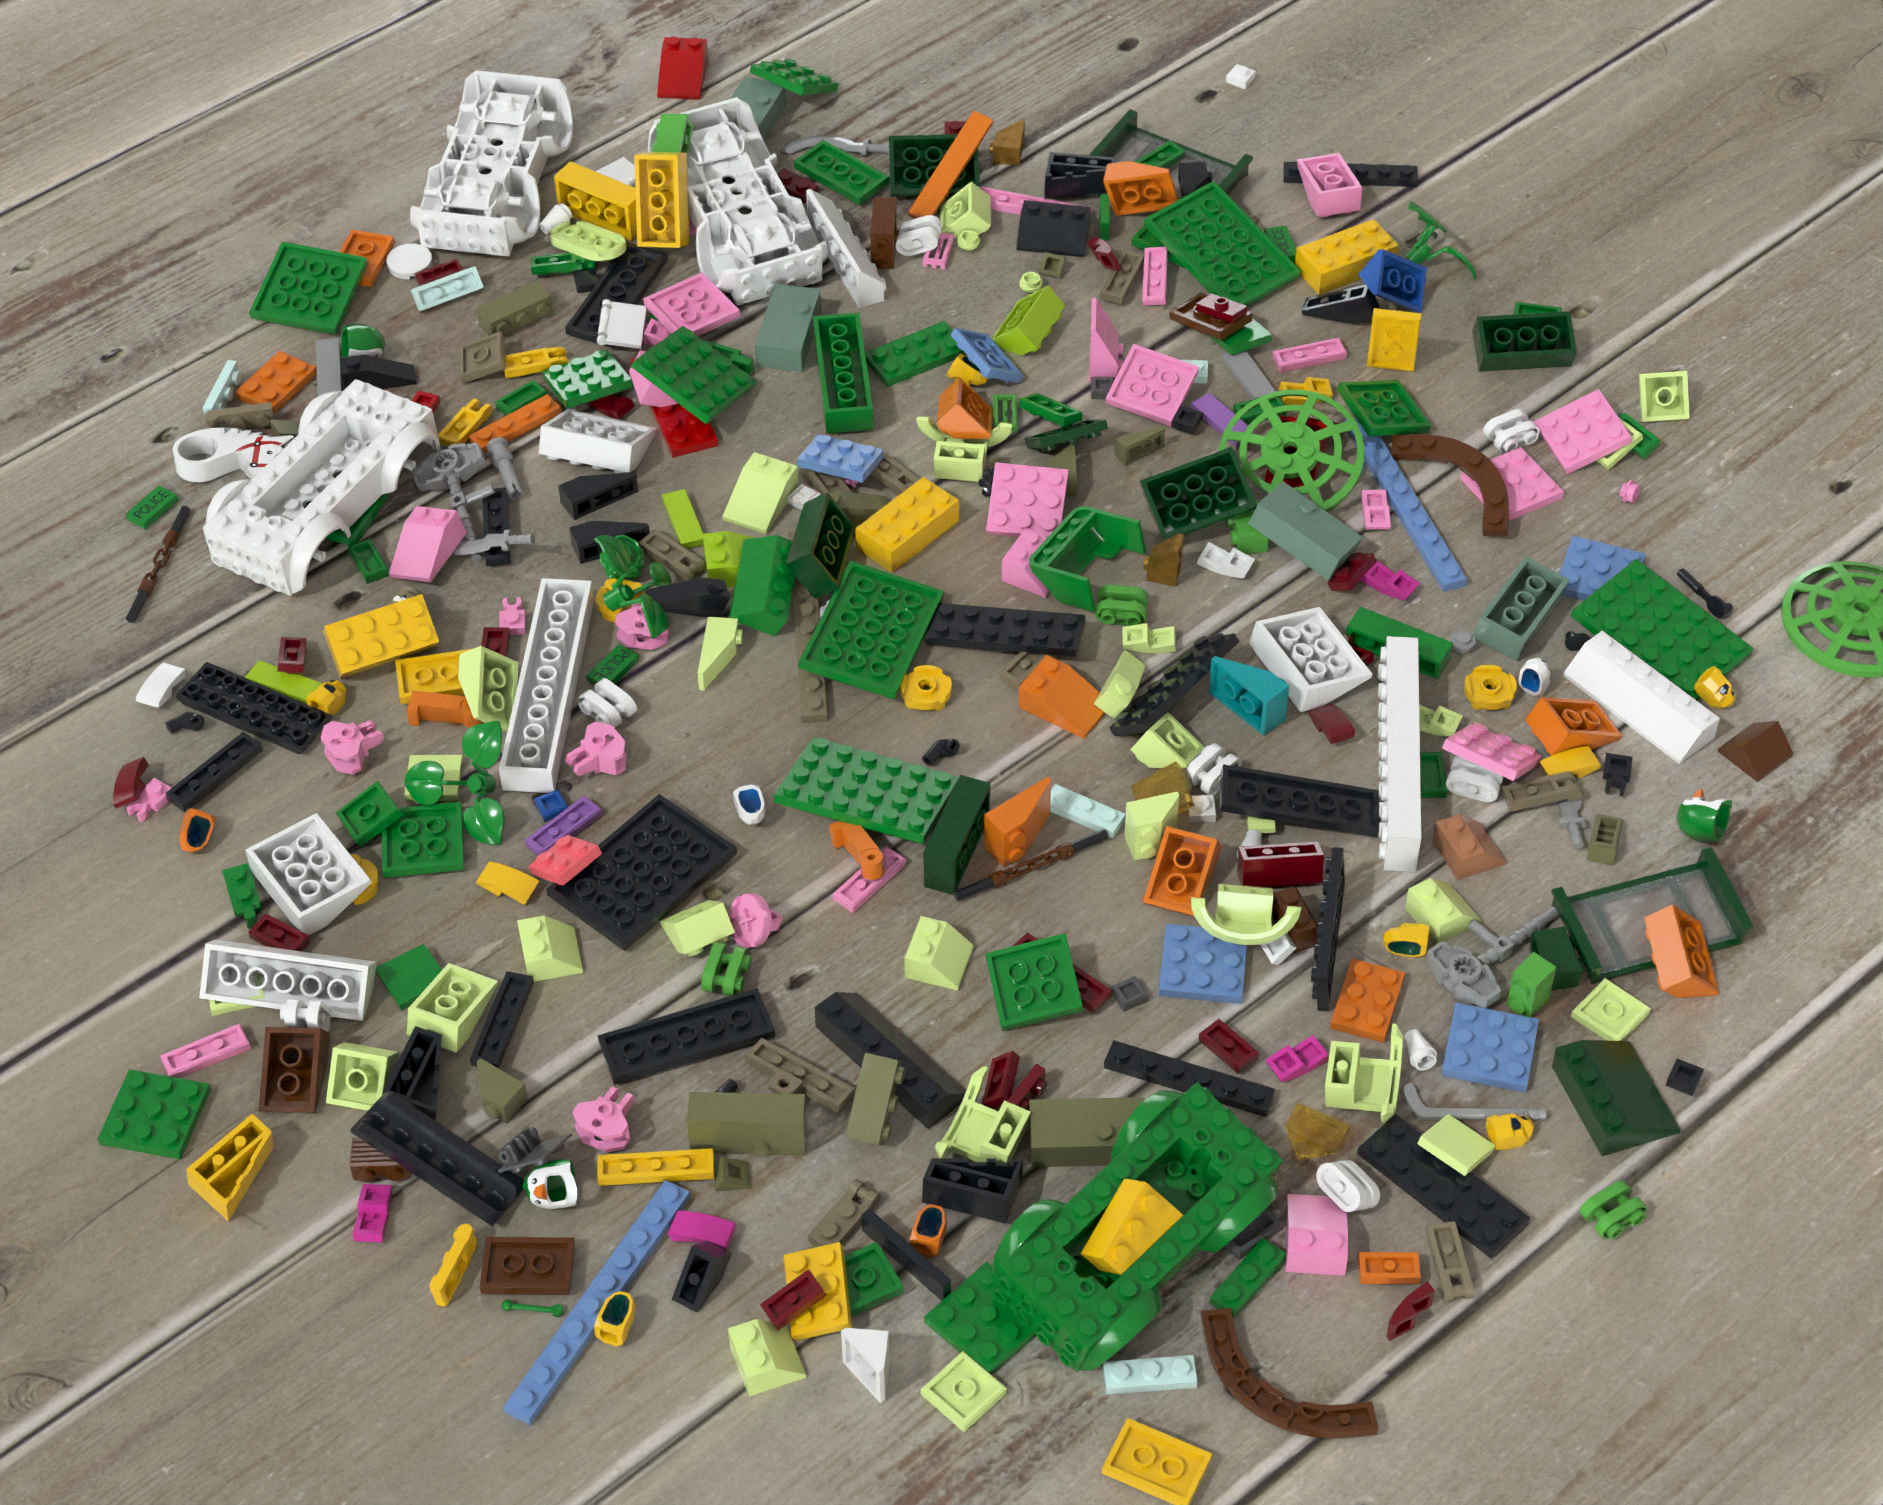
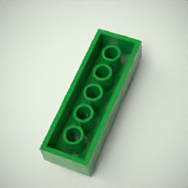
(843, 373)

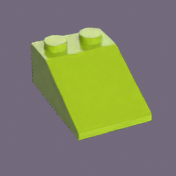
(723, 555)

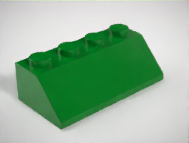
(763, 584)

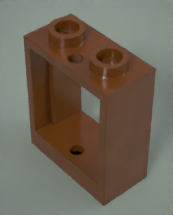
(883, 232)

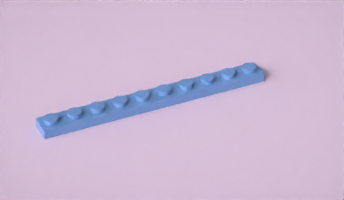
(1411, 512)
(579, 1325)

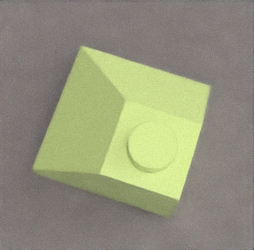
(1664, 396)
(1167, 743)

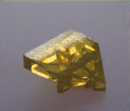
(1314, 1133)

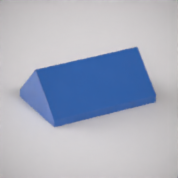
(1395, 279)

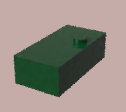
(1524, 341)
(821, 545)
(956, 835)

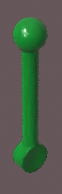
(556, 1310)

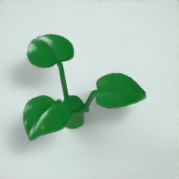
(1421, 250)
(622, 595)
(484, 746)

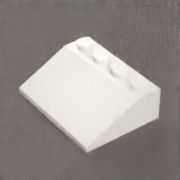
(595, 441)
(1309, 657)
(307, 873)

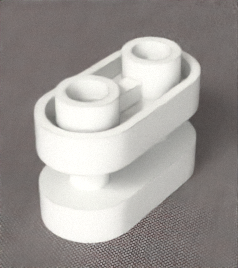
(918, 235)
(1511, 431)
(607, 703)
(1208, 766)
(1473, 781)
(298, 1014)
(1348, 1185)

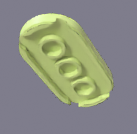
(588, 241)

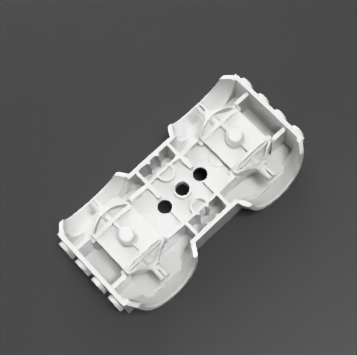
(503, 207)
(734, 249)
(263, 523)

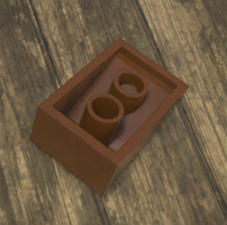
(293, 1069)

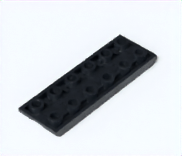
(253, 708)
(439, 1157)

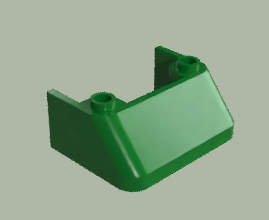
(1075, 544)

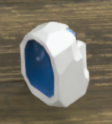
(1534, 677)
(749, 804)

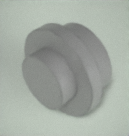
(1462, 641)

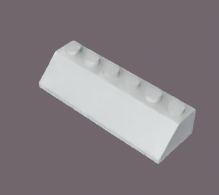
(845, 251)
(1642, 697)
(286, 974)

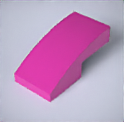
(1396, 585)
(1299, 1060)
(372, 1213)
(701, 1227)

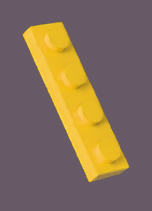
(655, 1167)

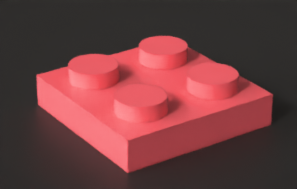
(564, 859)

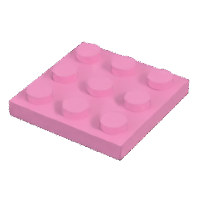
(692, 304)
(1152, 384)
(1583, 431)
(1525, 483)
(1026, 499)
(1492, 751)

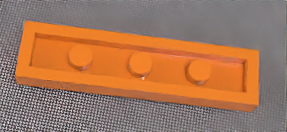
(517, 422)

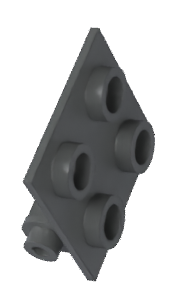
(528, 1149)

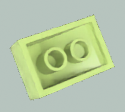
(761, 493)
(489, 684)
(452, 1005)

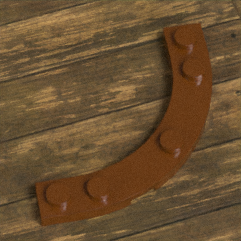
(1470, 462)
(1270, 1403)

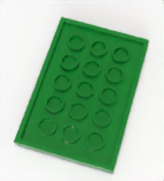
(1222, 246)
(1661, 627)
(871, 630)
(866, 790)

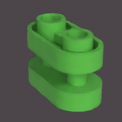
(1122, 605)
(733, 979)
(1613, 1210)

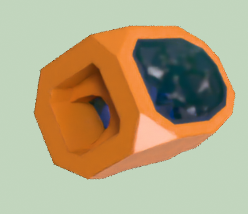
(195, 830)
(929, 1231)

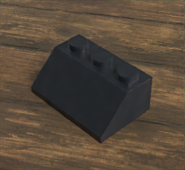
(1054, 228)

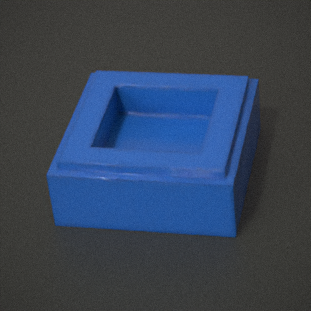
(550, 805)

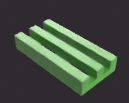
(1004, 397)

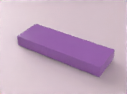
(1218, 415)
(568, 822)

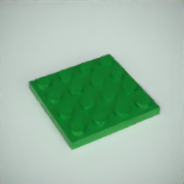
(308, 288)
(694, 374)

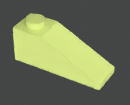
(718, 648)
(1120, 685)

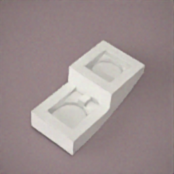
(1220, 561)
(159, 685)

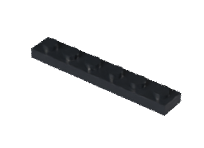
(1366, 174)
(1183, 1075)

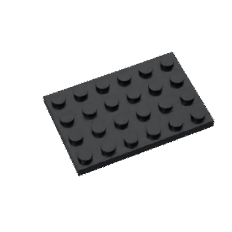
(643, 872)

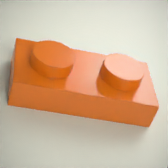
(1389, 1268)

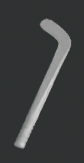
(1426, 1113)

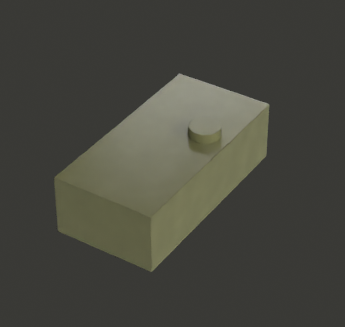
(747, 1123)
(1077, 1130)

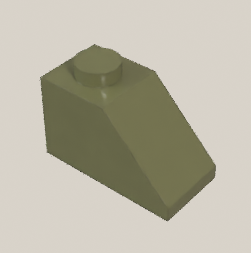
(1066, 460)
(500, 1092)

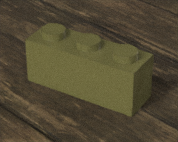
(515, 309)
(875, 1099)

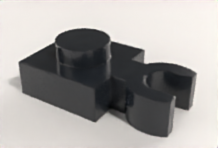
(1617, 772)

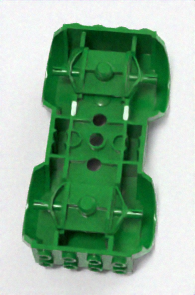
(1195, 1160)

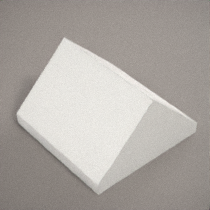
(868, 1358)

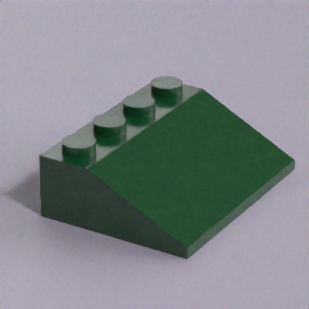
(917, 157)
(1198, 494)
(1613, 1094)

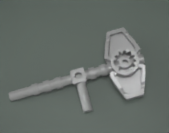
(446, 471)
(1470, 975)

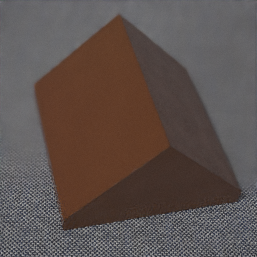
(1758, 749)

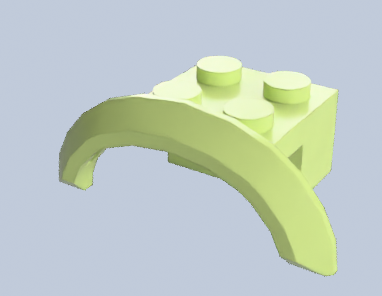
(960, 457)
(1244, 915)
(1364, 1082)
(981, 1131)

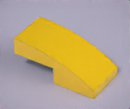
(1312, 384)
(1577, 760)
(507, 880)

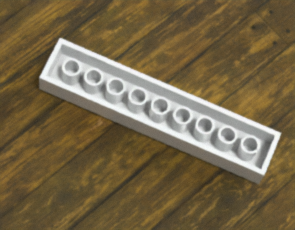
(547, 686)
(1400, 755)

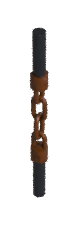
(147, 586)
(999, 878)

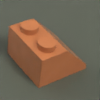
(1466, 846)

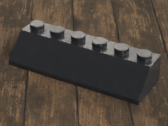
(861, 1029)

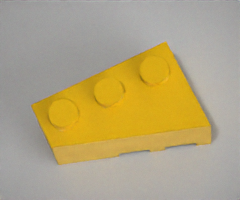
(231, 1166)
(1129, 1227)

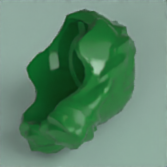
(635, 554)

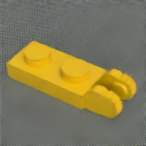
(534, 361)
(465, 423)
(454, 1265)

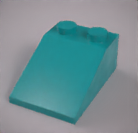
(1250, 693)

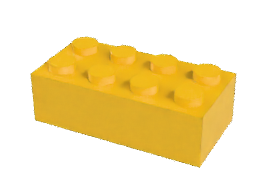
(597, 199)
(661, 199)
(1342, 256)
(907, 524)
(381, 636)

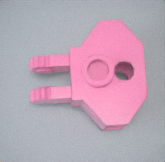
(634, 626)
(349, 744)
(599, 751)
(604, 1120)

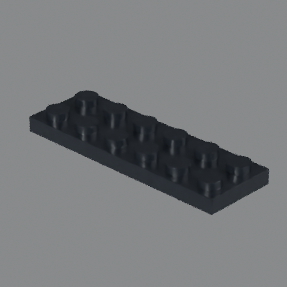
(622, 282)
(1006, 629)
(1173, 685)
(1299, 800)
(1328, 929)
(685, 1036)
(1477, 1209)

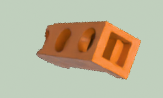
(439, 708)
(860, 848)

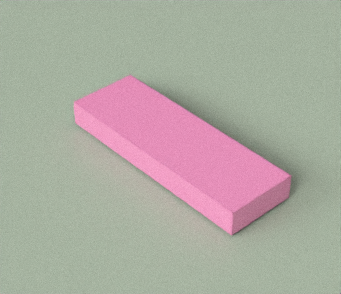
(1155, 276)
(1309, 355)
(859, 890)
(205, 1052)

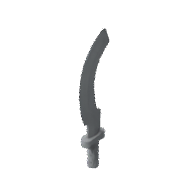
(842, 143)
(493, 540)
(1570, 817)

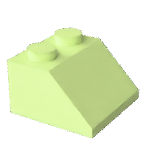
(966, 211)
(1147, 822)
(1440, 908)
(698, 927)
(549, 948)
(937, 954)
(359, 1075)
(764, 1356)

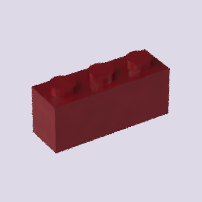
(1280, 864)

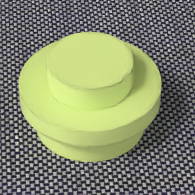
(968, 240)
(1030, 282)

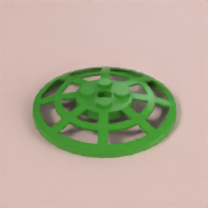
(1302, 438)
(1843, 614)

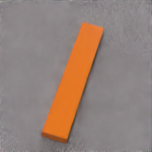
(951, 166)

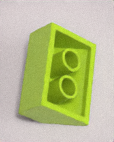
(1029, 322)

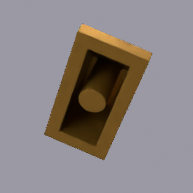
(1008, 144)
(1165, 561)

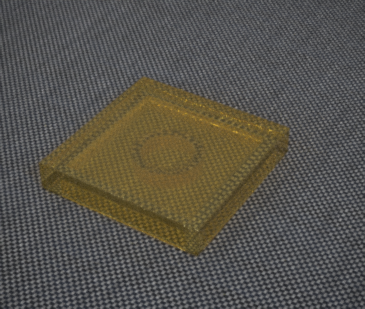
(1163, 782)

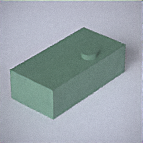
(765, 101)
(787, 328)
(1305, 530)
(1520, 608)

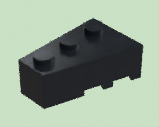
(1075, 175)
(417, 1071)
(973, 1187)

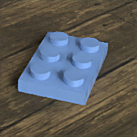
(986, 355)
(840, 458)

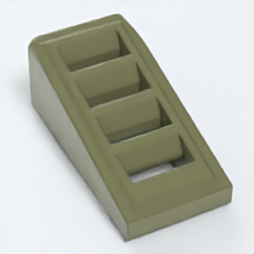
(1132, 446)
(1604, 840)

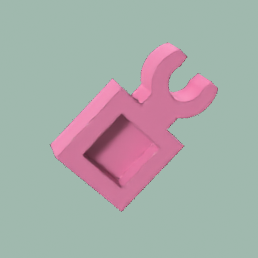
(513, 617)
(152, 798)

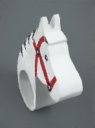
(230, 451)

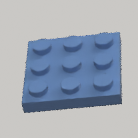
(1592, 564)
(1201, 966)
(1490, 1047)

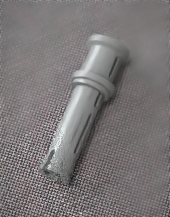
(503, 461)

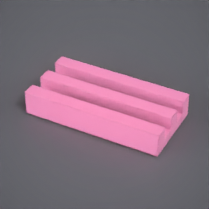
(936, 261)

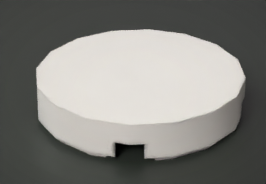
(408, 260)

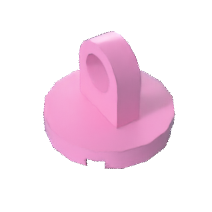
(752, 920)

